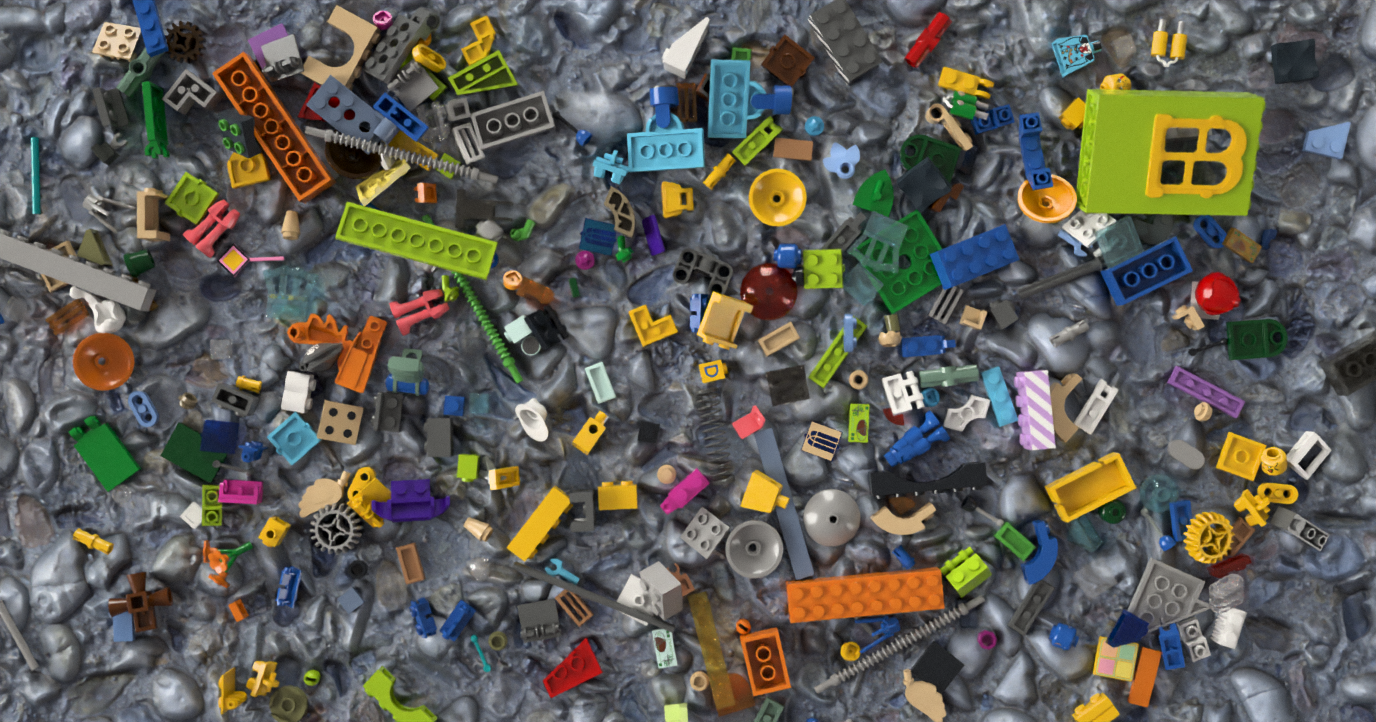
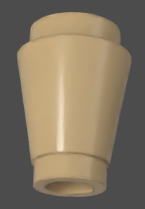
(291, 226)
(479, 529)

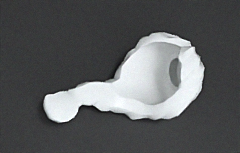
(107, 313)

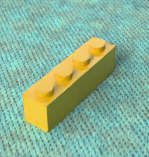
(540, 523)

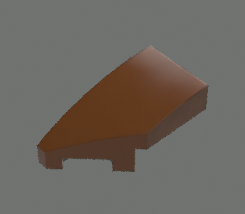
(937, 205)

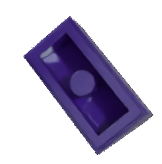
(653, 235)

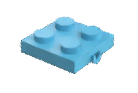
(294, 438)

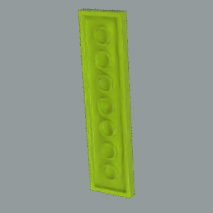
(416, 240)

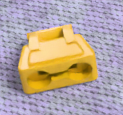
(672, 199)

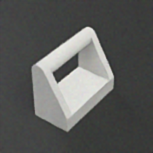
(1301, 448)

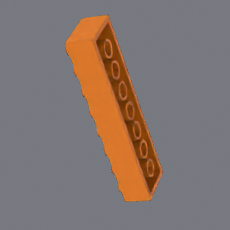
(274, 127)
(865, 594)

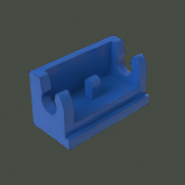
(1171, 648)

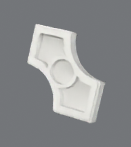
(958, 418)

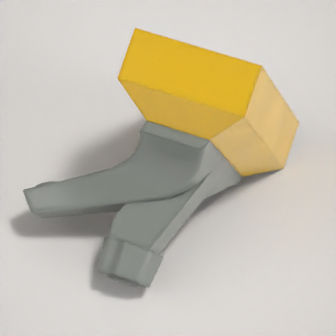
(501, 477)

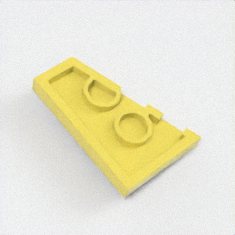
(380, 181)

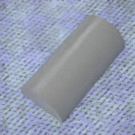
(512, 121)

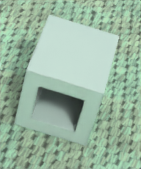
(517, 330)

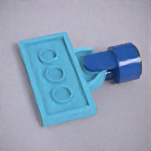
(737, 99)
(666, 141)

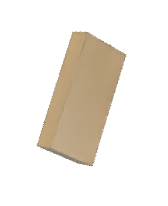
(778, 339)

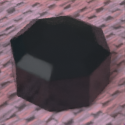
(357, 569)

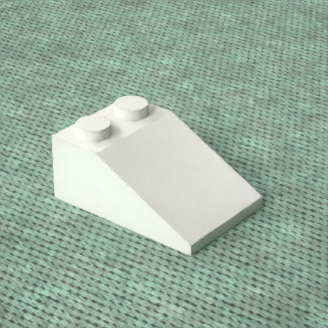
(684, 50)

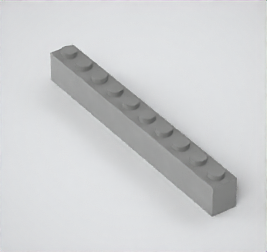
(76, 273)

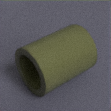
(892, 322)

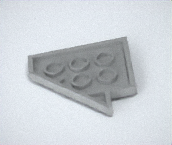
(1166, 596)

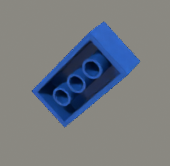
(974, 257)
(1146, 271)

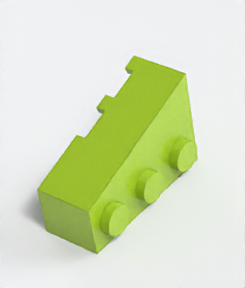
(484, 75)

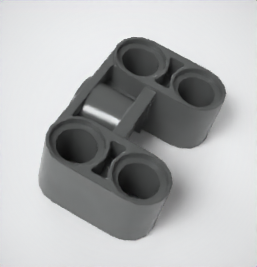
(705, 265)

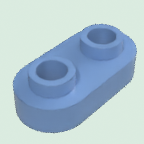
(849, 324)
(142, 410)

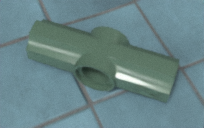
(133, 80)
(948, 376)

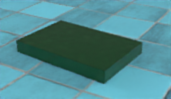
(184, 451)

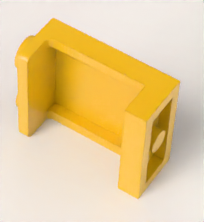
(722, 320)

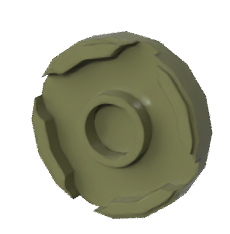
(288, 704)

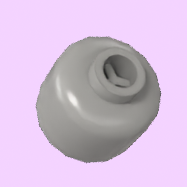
(489, 230)

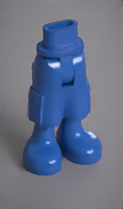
(914, 443)

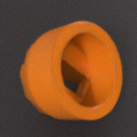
(744, 622)

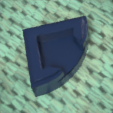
(1266, 238)

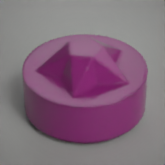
(585, 260)

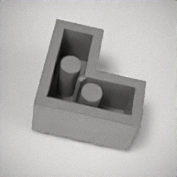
(189, 90)
(664, 590)

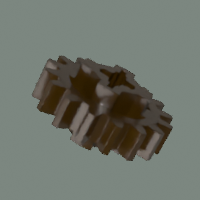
(175, 42)

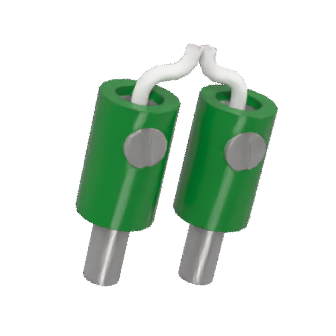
(965, 105)

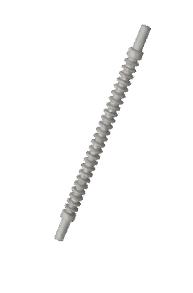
(329, 136)
(962, 609)

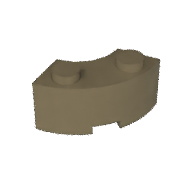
(622, 211)

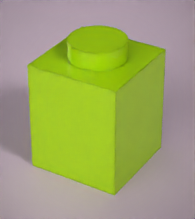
(468, 467)

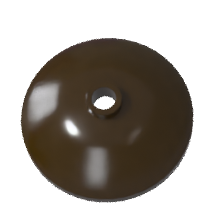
(359, 168)

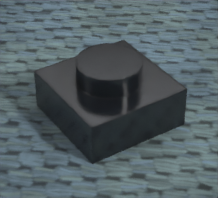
(648, 432)

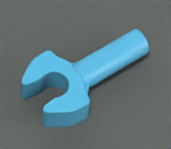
(561, 571)

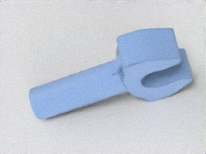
(1070, 239)

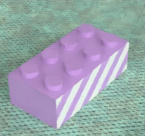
(1035, 409)

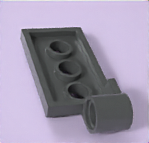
(419, 26)

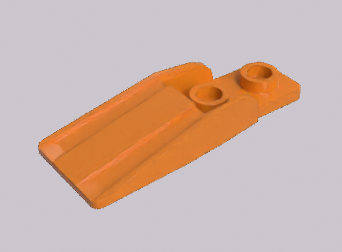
(361, 356)

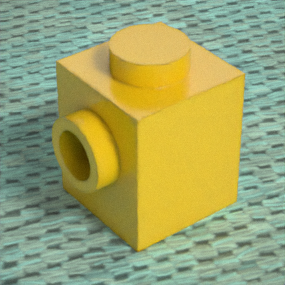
(1073, 115)
(274, 531)

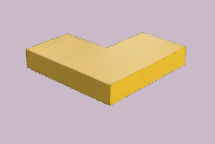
(647, 329)

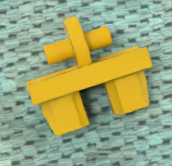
(1256, 506)
(265, 679)

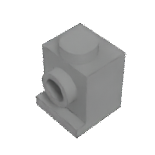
(457, 109)

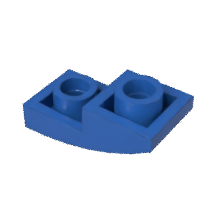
(996, 118)

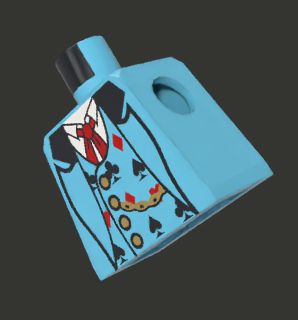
(1074, 53)

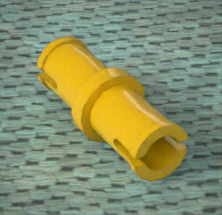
(719, 171)
(93, 541)

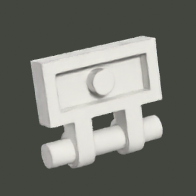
(897, 393)

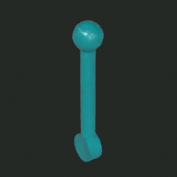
(474, 638)

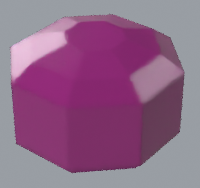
(986, 639)

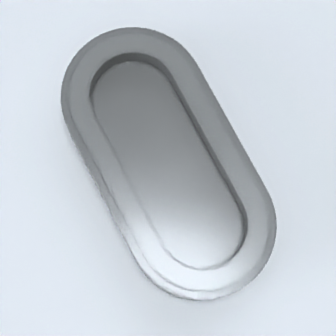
(1186, 454)

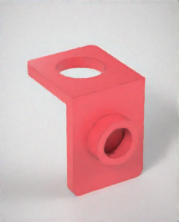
(750, 423)

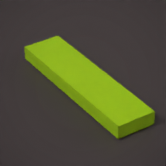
(833, 357)

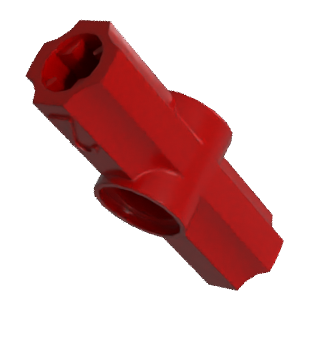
(928, 40)

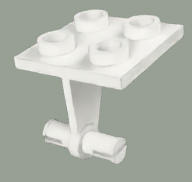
(1084, 225)

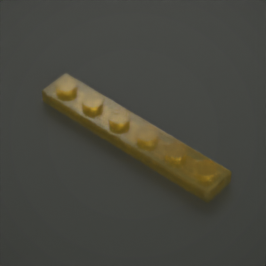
(711, 650)

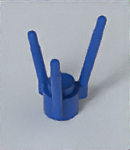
(888, 627)

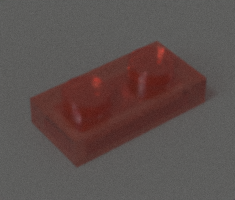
(1234, 563)

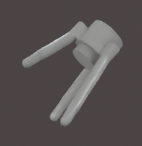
(95, 205)

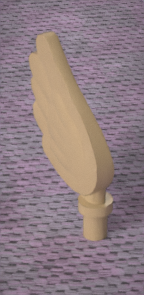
(322, 493)
(924, 697)

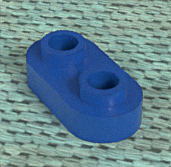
(1211, 229)

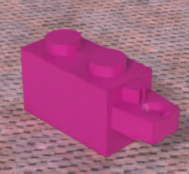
(685, 491)

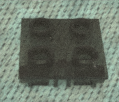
(787, 385)

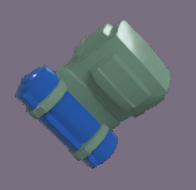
(407, 374)

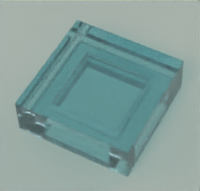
(479, 403)

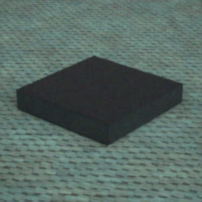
(937, 667)

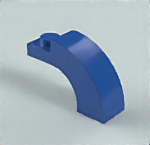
(1045, 557)

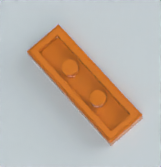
(1144, 676)

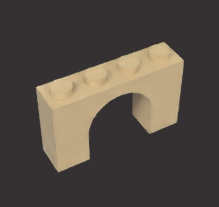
(363, 36)

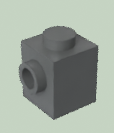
(1002, 313)

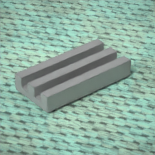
(951, 308)

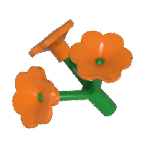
(219, 561)

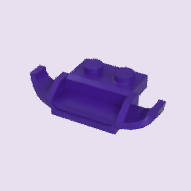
(410, 502)

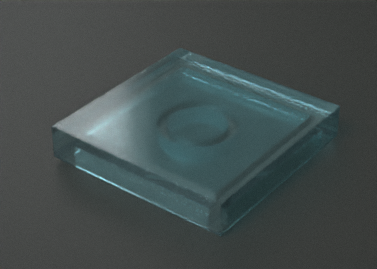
(1119, 241)

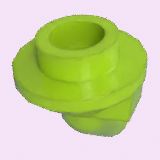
(450, 293)

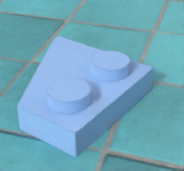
(1327, 141)

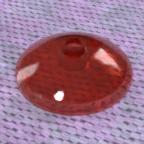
(754, 291)

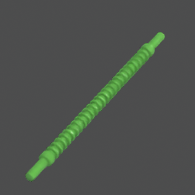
(508, 361)

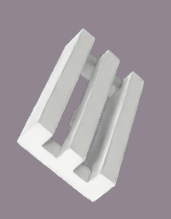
(474, 158)

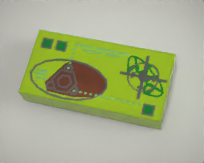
(858, 423)

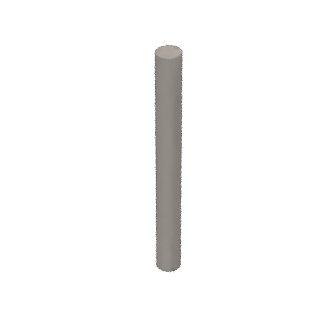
(17, 637)

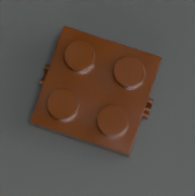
(787, 61)

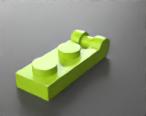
(756, 141)

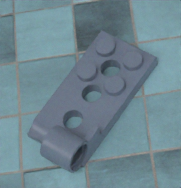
(381, 127)

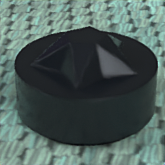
(798, 276)

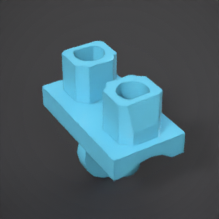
(619, 170)

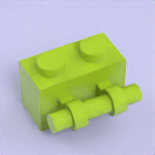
(968, 574)

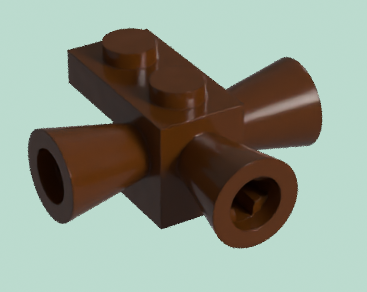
(140, 602)

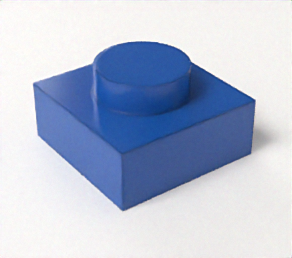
(454, 405)

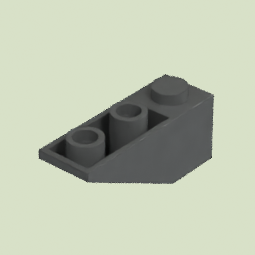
(1299, 528)

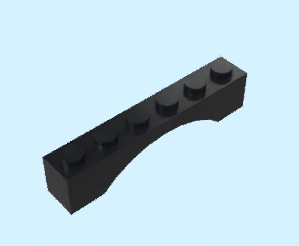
(966, 475)

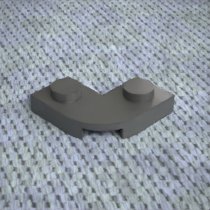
(1157, 230)

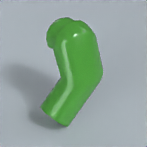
(523, 233)

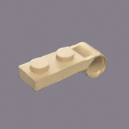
(952, 126)

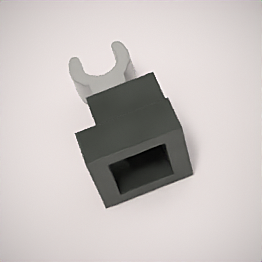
(107, 152)

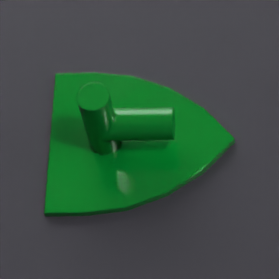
(876, 194)

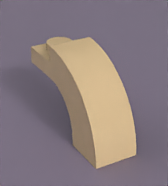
(903, 525)

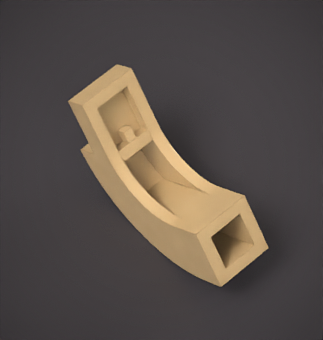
(1063, 426)

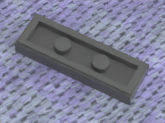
(1030, 606)

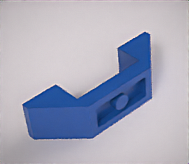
(1031, 151)

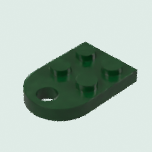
(941, 154)
(1254, 339)

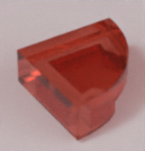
(897, 419)

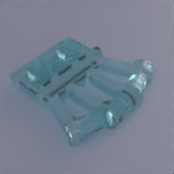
(885, 231)
(286, 305)

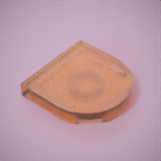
(742, 695)

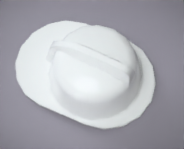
(533, 417)

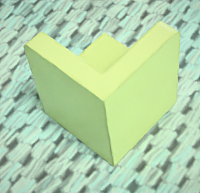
(676, 712)

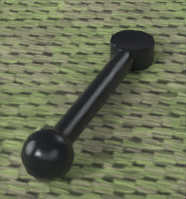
(1192, 352)

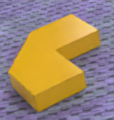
(480, 49)

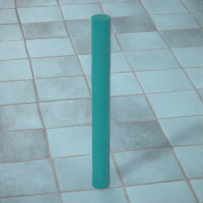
(35, 171)

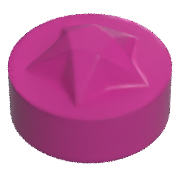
(382, 20)

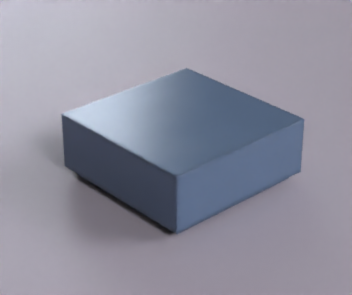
(351, 600)

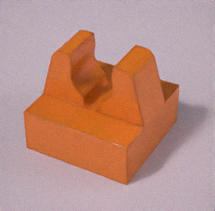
(426, 193)

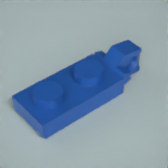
(925, 345)

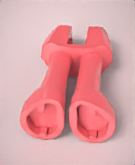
(224, 223)
(426, 300)

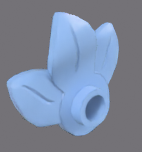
(842, 157)

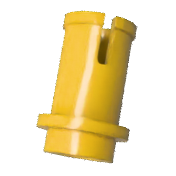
(248, 384)

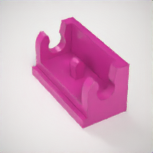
(241, 491)

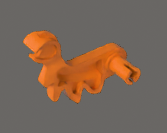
(316, 331)

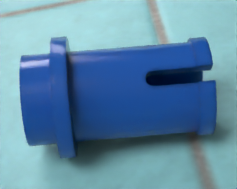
(903, 557)

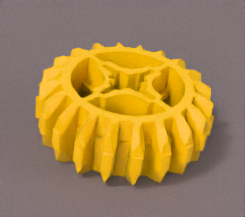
(1202, 535)

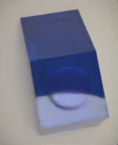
(1127, 630)

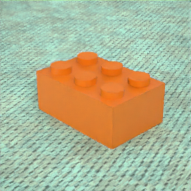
(765, 661)

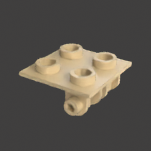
(117, 41)

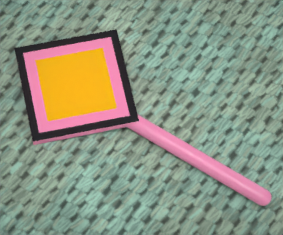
(235, 260)

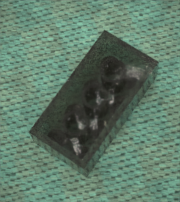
(1352, 366)

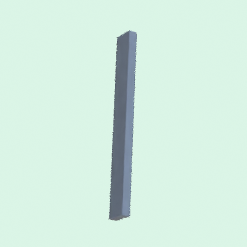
(787, 517)

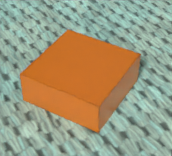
(238, 610)

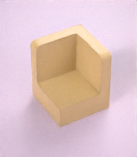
(973, 318)

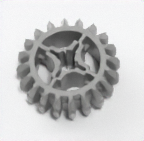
(331, 543)

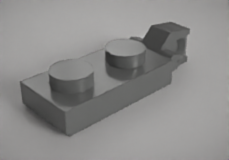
(845, 233)

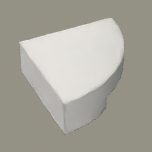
(387, 162)

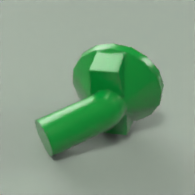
(624, 253)

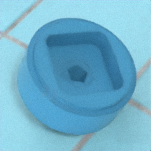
(814, 126)
(931, 397)

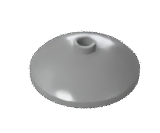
(827, 504)
(763, 558)

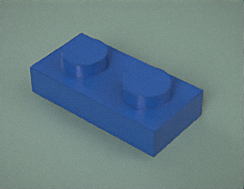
(1180, 517)

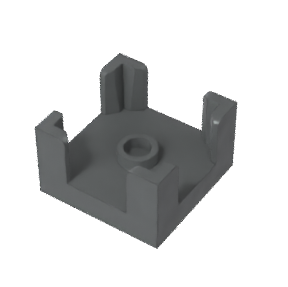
(589, 510)

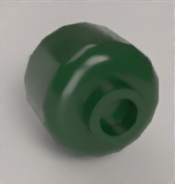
(1112, 512)

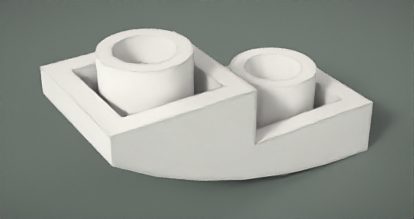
(1193, 639)

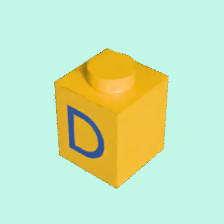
(713, 371)

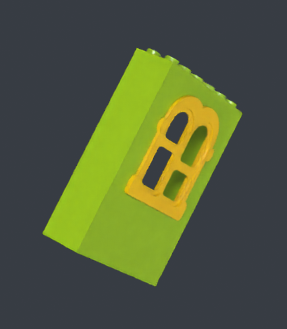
(1126, 151)

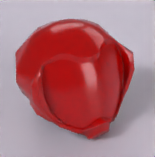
(1217, 294)

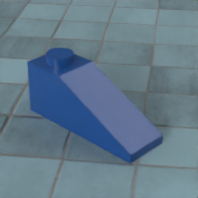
(400, 117)

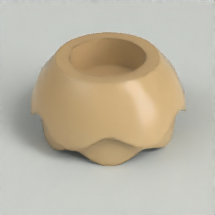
(889, 339)

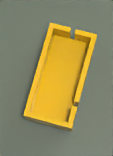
(1090, 487)

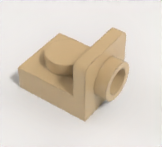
(1191, 319)

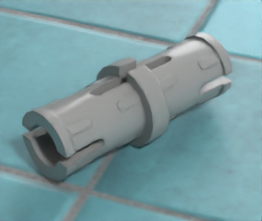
(1069, 333)

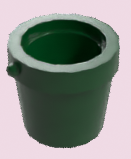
(139, 262)

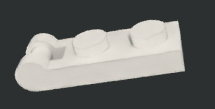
(1095, 407)

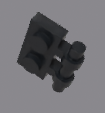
(543, 330)

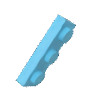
(999, 396)

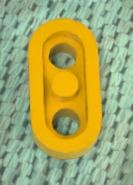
(429, 58)
(358, 482)
(1276, 492)

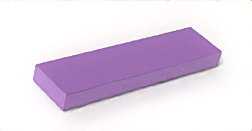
(1206, 392)

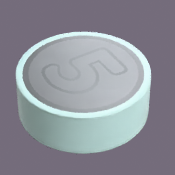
(530, 345)

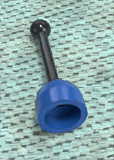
(582, 136)

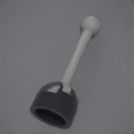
(970, 504)

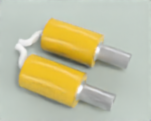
(1178, 43)

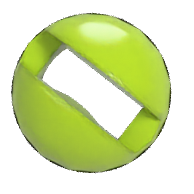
(312, 674)

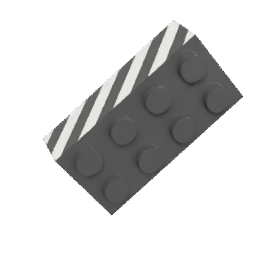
(845, 40)

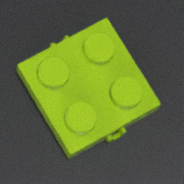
(192, 198)
(823, 268)

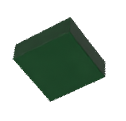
(574, 287)

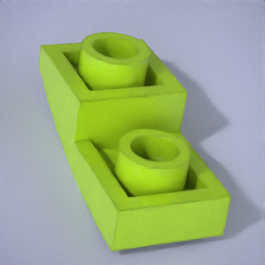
(210, 506)

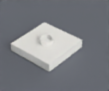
(636, 597)

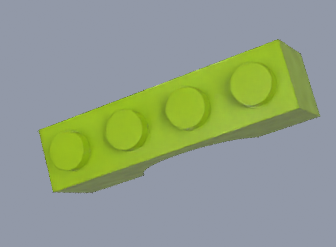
(382, 688)

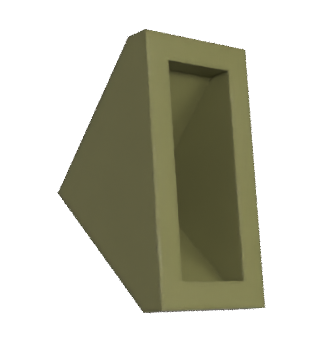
(94, 249)

